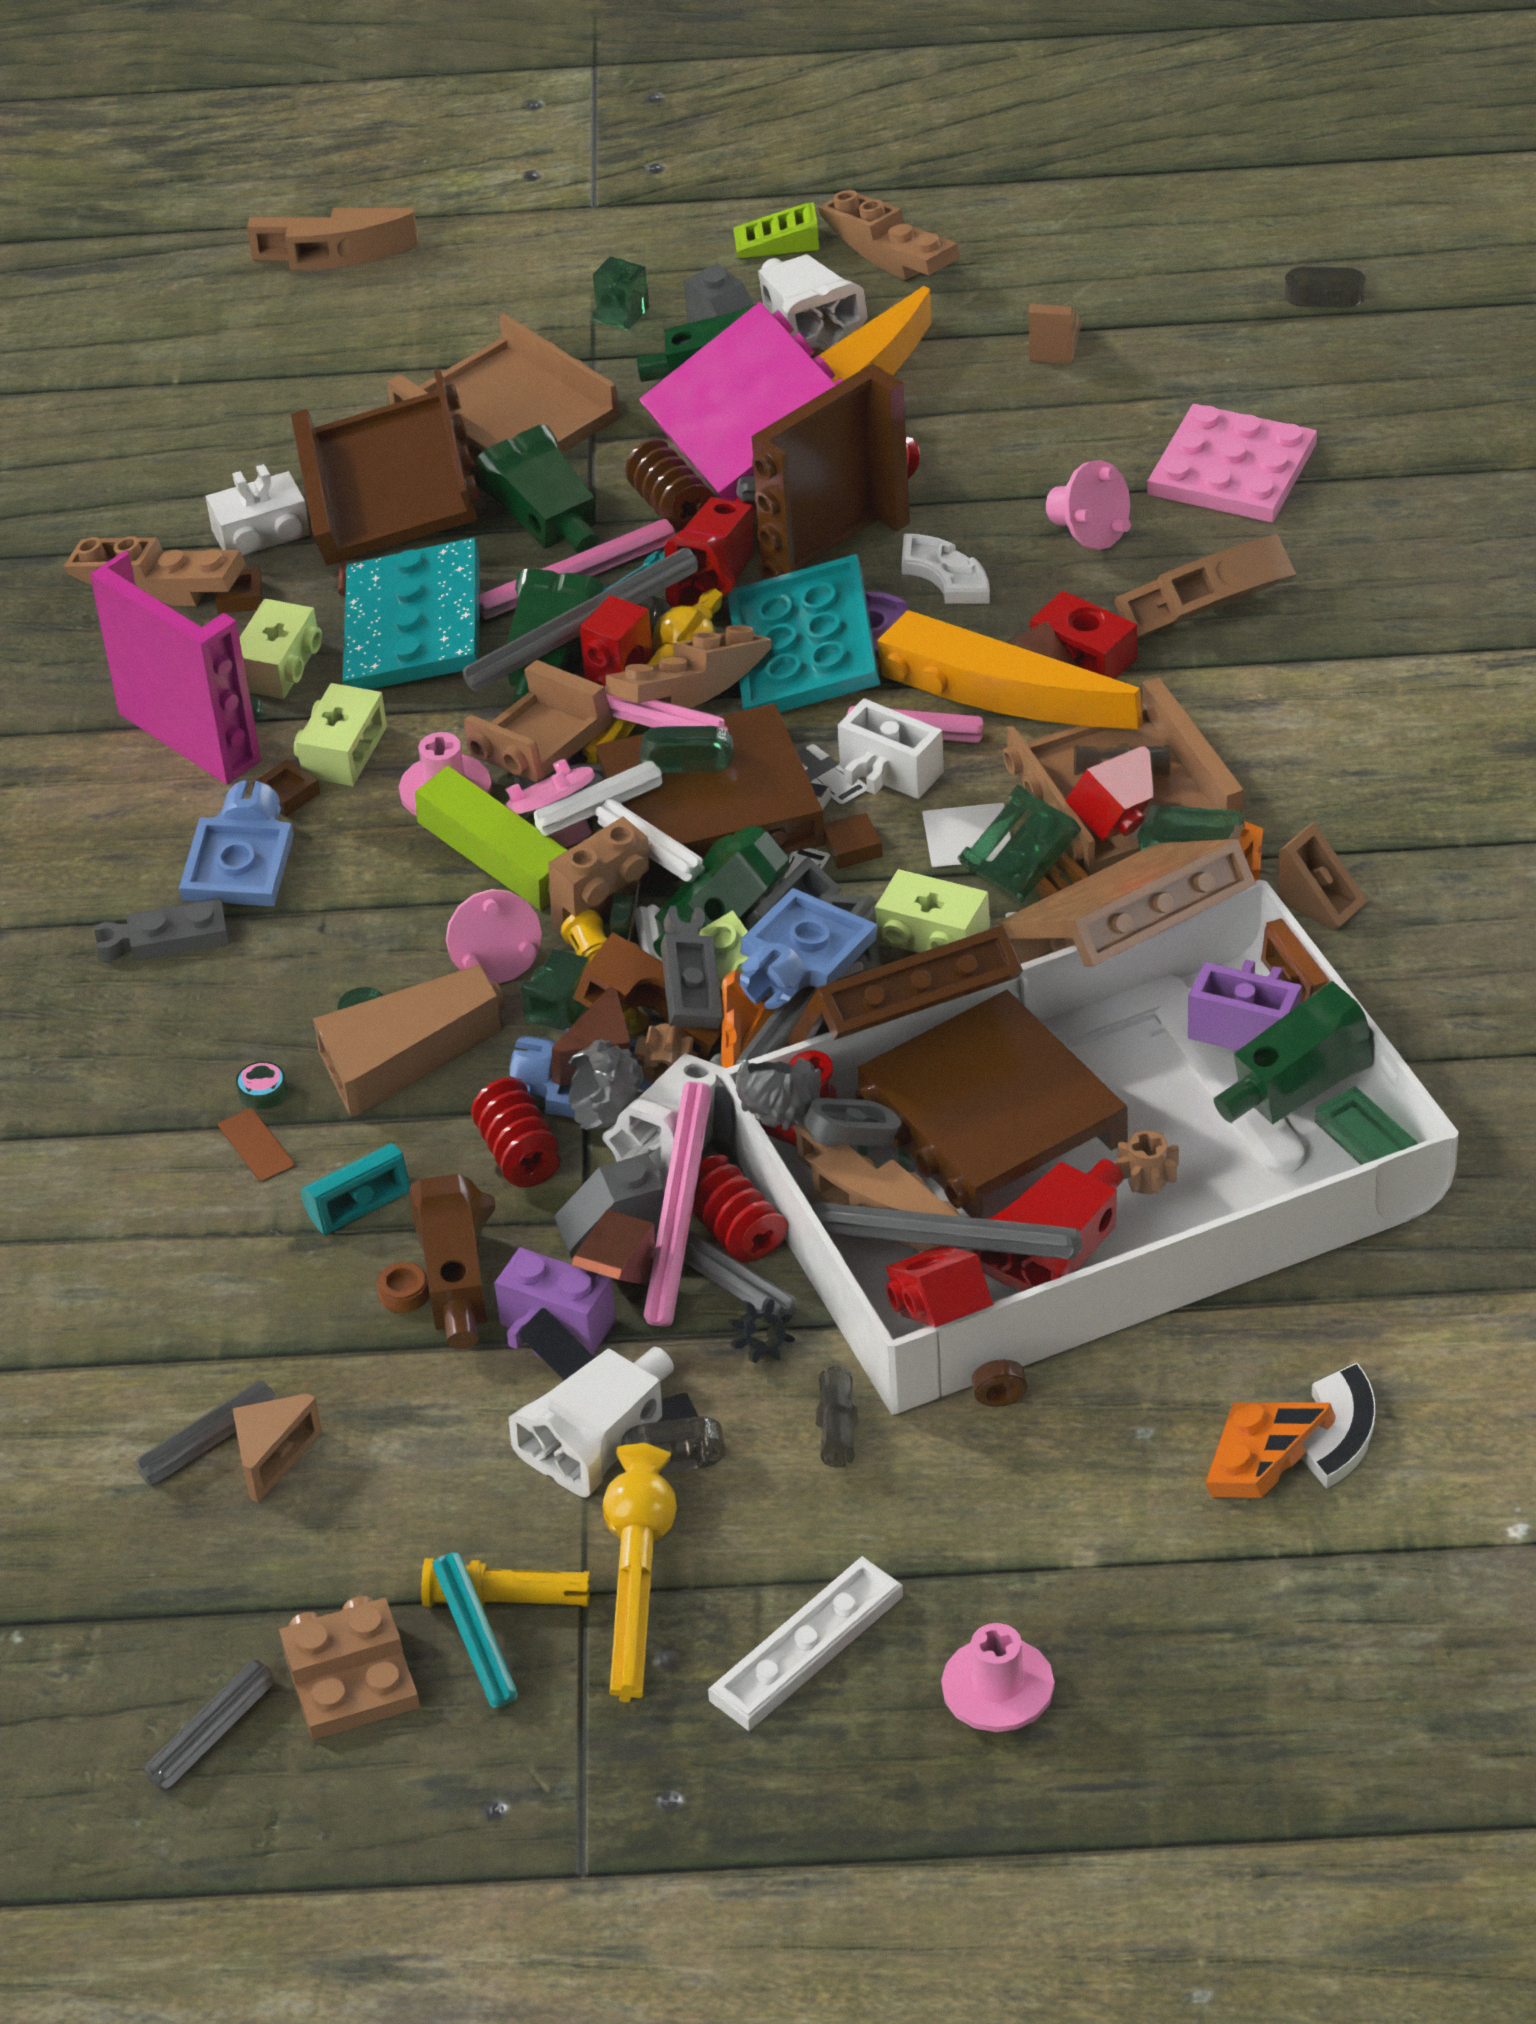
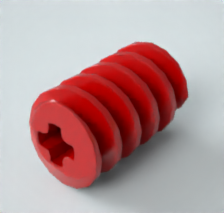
(516, 1132)
(736, 1211)

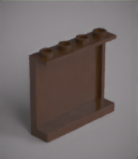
(831, 470)
(387, 474)
(759, 788)
(909, 986)
(990, 1099)

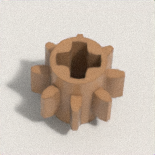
(662, 1049)
(1148, 1162)

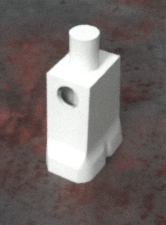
(813, 299)
(652, 1118)
(582, 1420)

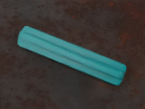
(475, 1630)

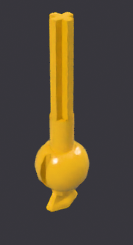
(672, 627)
(638, 1511)

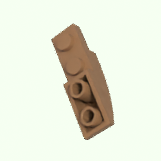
(883, 238)
(335, 241)
(169, 576)
(1206, 584)
(696, 671)
(853, 1179)

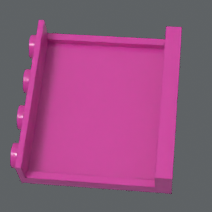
(735, 390)
(176, 676)

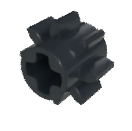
(747, 1326)

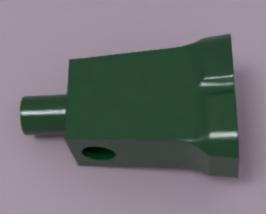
(683, 343)
(539, 488)
(541, 598)
(734, 877)
(1299, 1057)

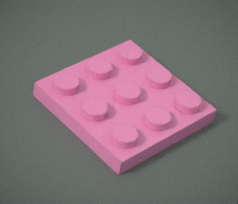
(1232, 462)

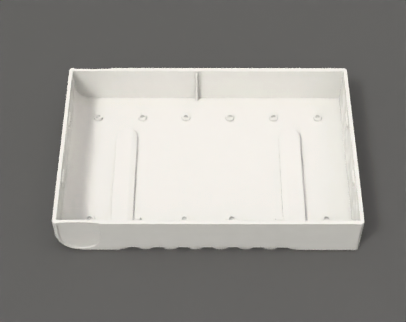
(1243, 1192)

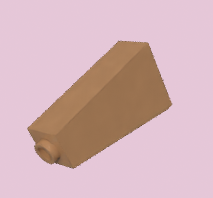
(406, 1035)

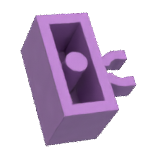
(1237, 1005)
(571, 1294)

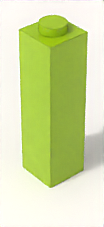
(488, 834)

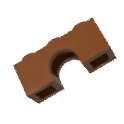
(638, 982)

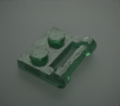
(1029, 850)

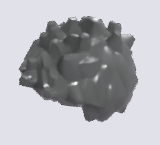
(603, 1084)
(778, 1091)

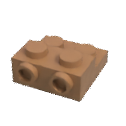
(596, 870)
(348, 1666)

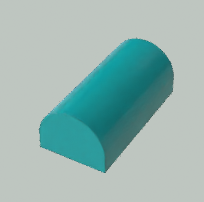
(356, 1189)

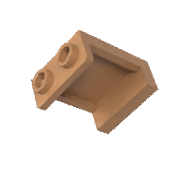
(543, 726)

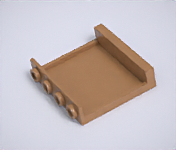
(520, 386)
(1195, 777)
(1132, 900)

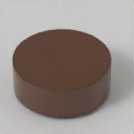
(999, 1383)

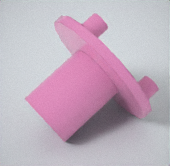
(1092, 505)
(436, 753)
(551, 790)
(494, 932)
(997, 1680)

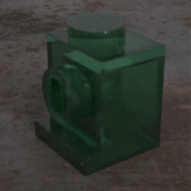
(620, 293)
(551, 991)

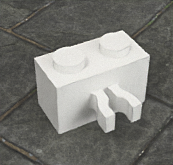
(258, 512)
(889, 750)

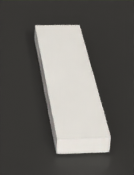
(805, 1643)

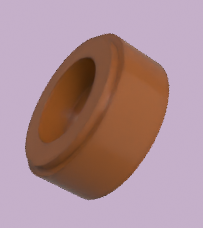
(402, 1287)

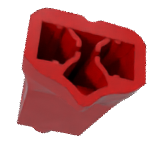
(722, 544)
(1058, 1199)

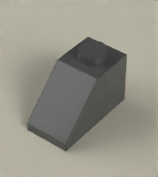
(714, 294)
(622, 1187)

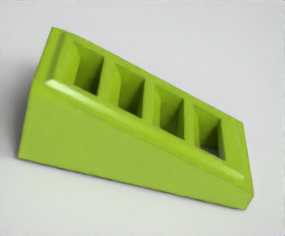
(779, 233)

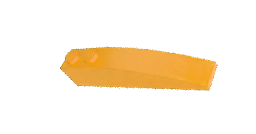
(884, 340)
(1002, 676)

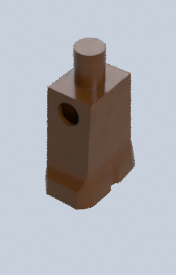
(448, 1224)

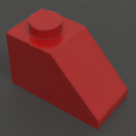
(1114, 794)

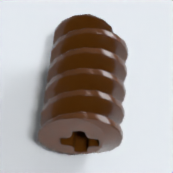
(666, 482)

